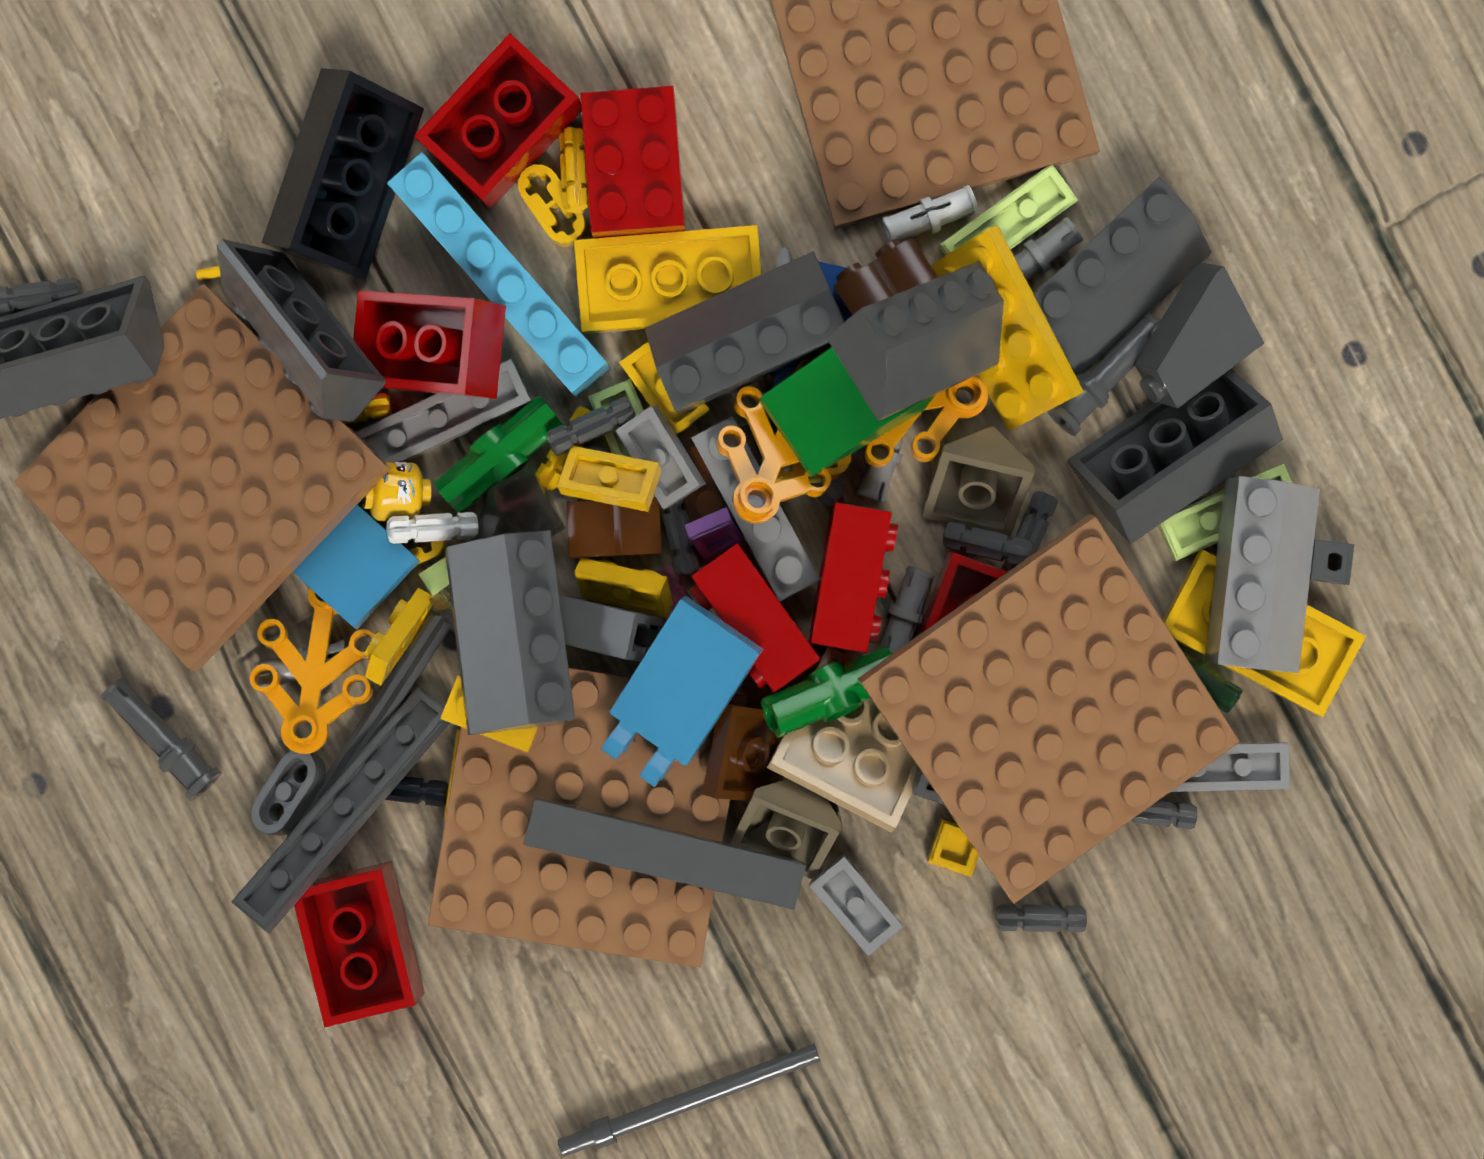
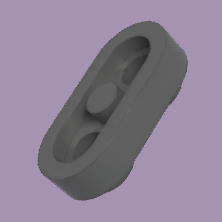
(288, 790)

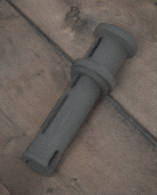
(1103, 377)
(174, 753)

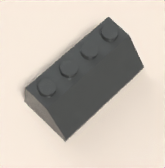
(1122, 274)
(298, 330)
(744, 333)
(922, 339)
(78, 346)
(1175, 455)
(509, 633)

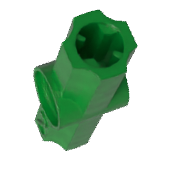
(497, 455)
(822, 695)

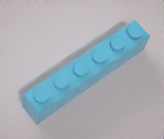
(499, 275)

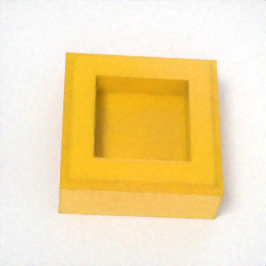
(952, 849)

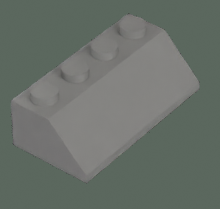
(1262, 574)

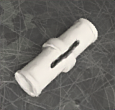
(930, 214)

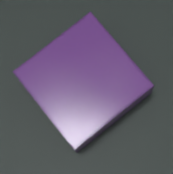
(714, 533)

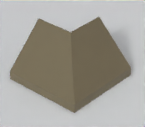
(979, 482)
(790, 824)

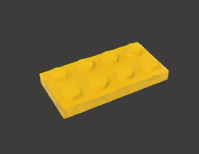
(652, 276)
(1031, 365)
(1325, 651)

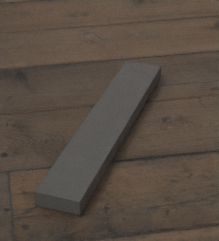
(342, 811)
(664, 853)

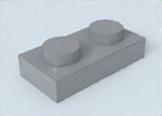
(653, 439)
(855, 904)

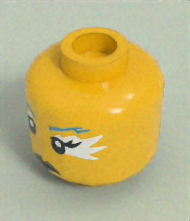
(398, 492)

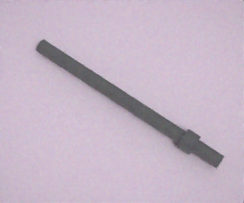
(605, 1131)

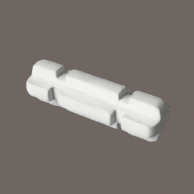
(432, 527)

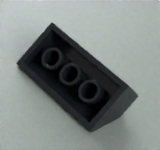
(339, 173)

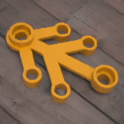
(950, 413)
(775, 455)
(313, 677)

